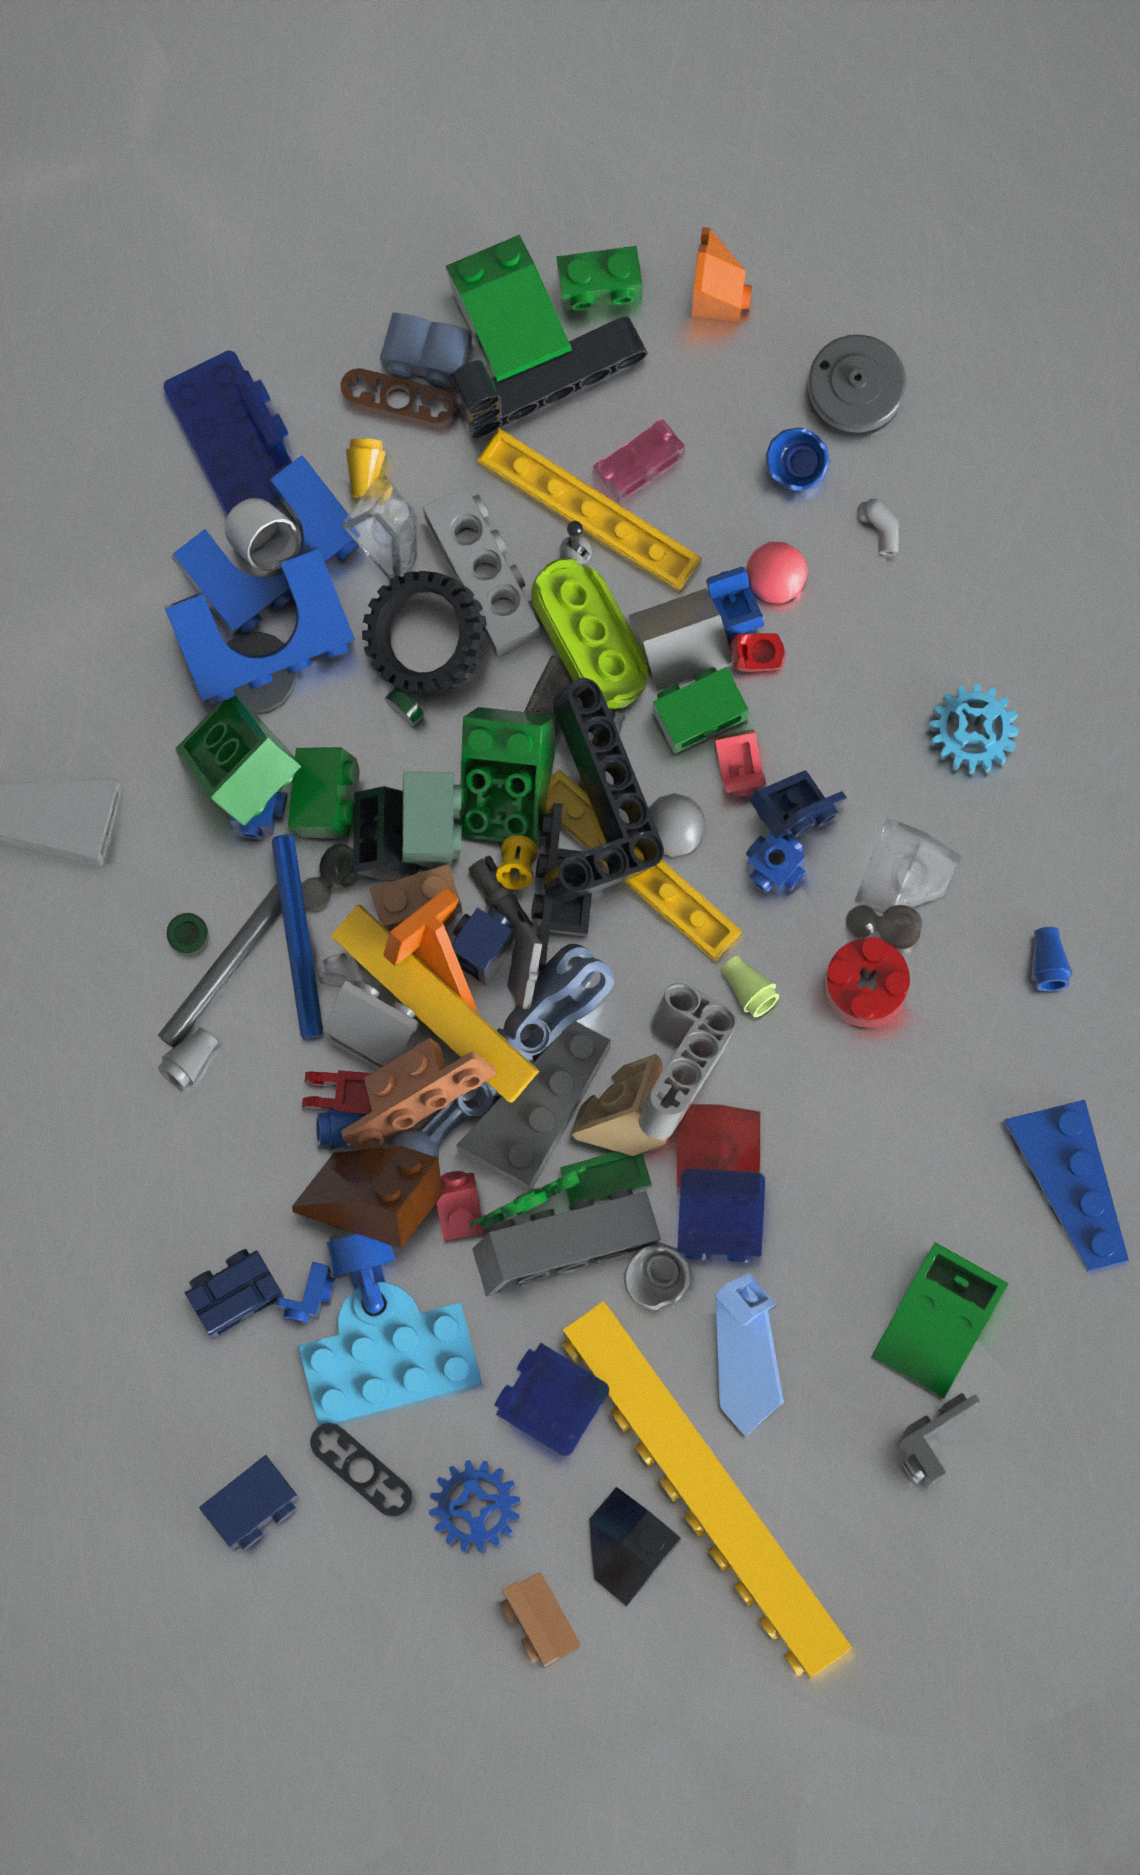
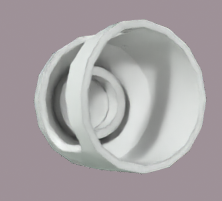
(252, 526)

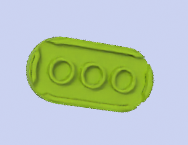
(590, 630)

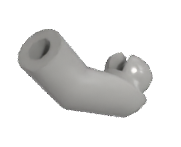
(885, 521)

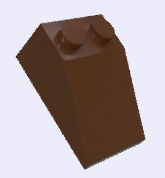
(374, 1192)

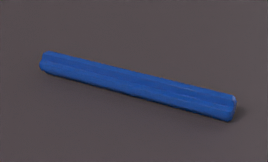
(297, 936)

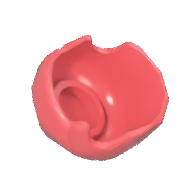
(776, 572)

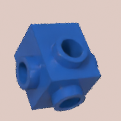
(775, 877)

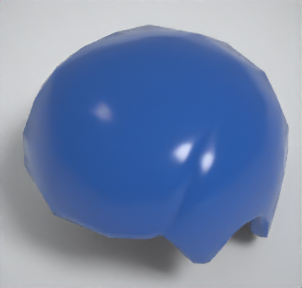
(797, 458)

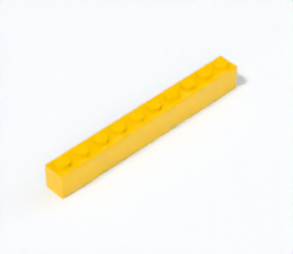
(707, 1492)

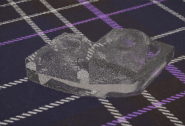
(340, 968)

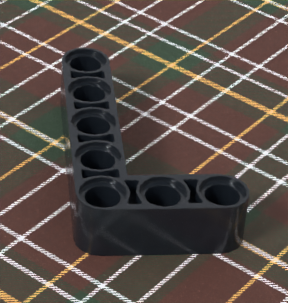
(491, 405)
(604, 798)

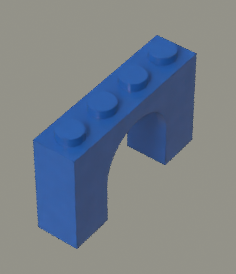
(241, 597)
(318, 630)

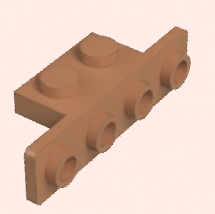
(412, 1090)

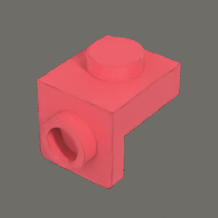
(739, 762)
(459, 1205)

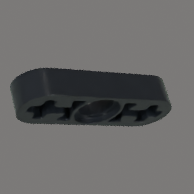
(330, 1458)

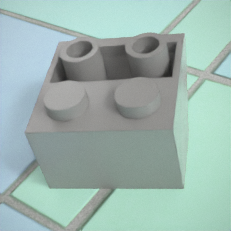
(370, 1026)

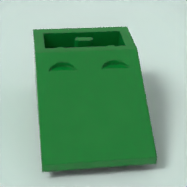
(505, 773)
(939, 1320)

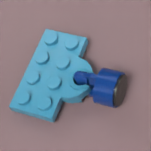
(384, 1344)

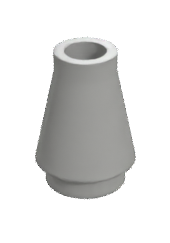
(187, 1059)

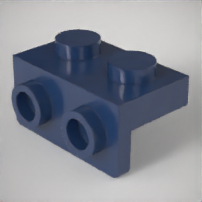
(795, 805)

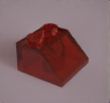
(718, 1139)

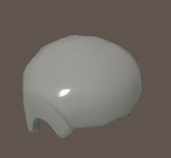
(678, 823)
(657, 1276)

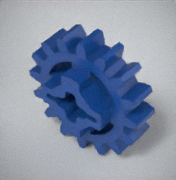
(502, 1502)

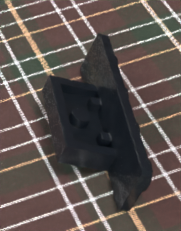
(555, 916)

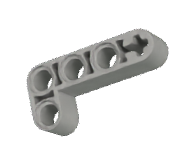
(703, 1031)

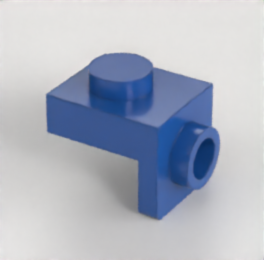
(735, 601)
(266, 820)
(318, 1289)

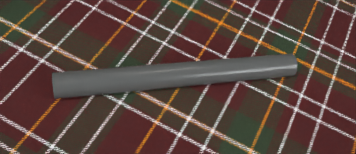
(222, 968)

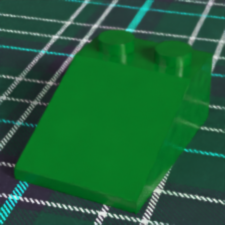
(507, 308)
(237, 759)

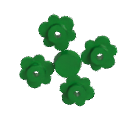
(529, 1200)

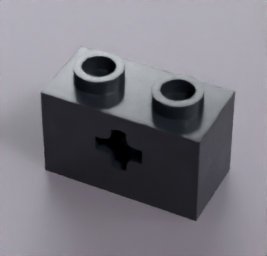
(379, 834)

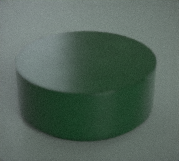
(404, 706)
(187, 934)

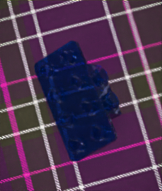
(230, 428)

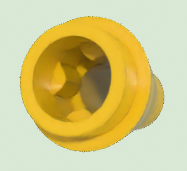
(364, 464)

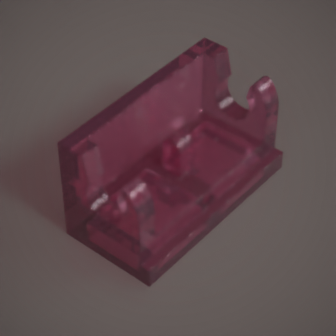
(640, 460)

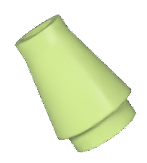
(750, 987)

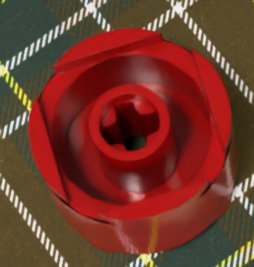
(874, 960)

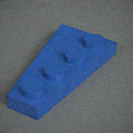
(1069, 1169)

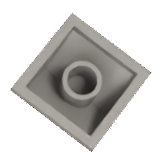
(681, 638)

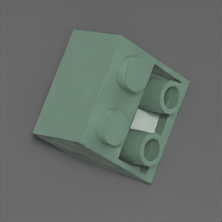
(427, 819)

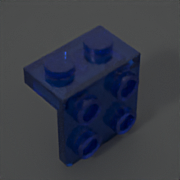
(721, 1214)
(551, 1400)

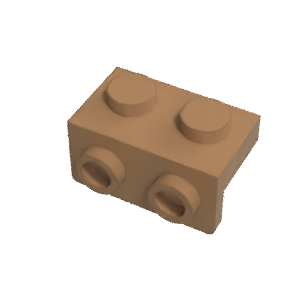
(542, 1619)

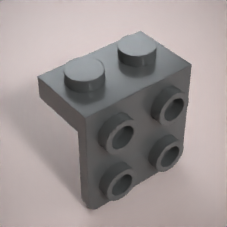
(920, 1460)

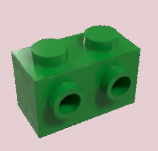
(599, 278)
(700, 708)
(323, 792)

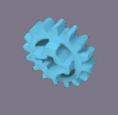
(964, 714)

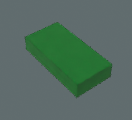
(607, 1175)

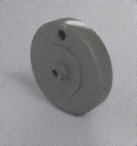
(857, 383)

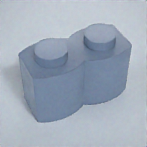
(424, 349)

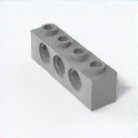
(445, 520)

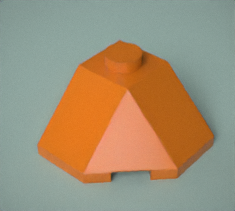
(718, 281)

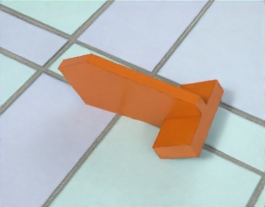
(427, 938)

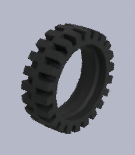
(381, 618)

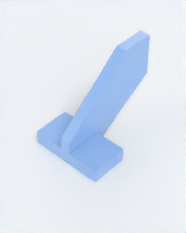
(746, 1353)

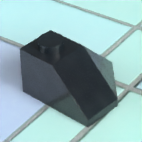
(627, 1545)

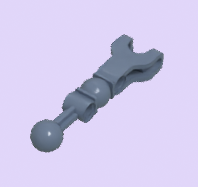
(556, 1003)

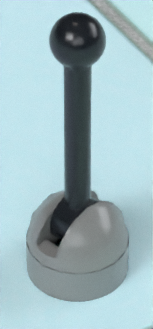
(576, 545)

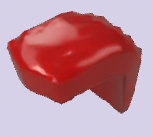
(757, 652)

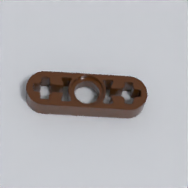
(367, 399)

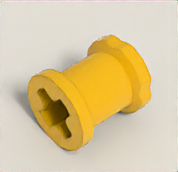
(527, 856)

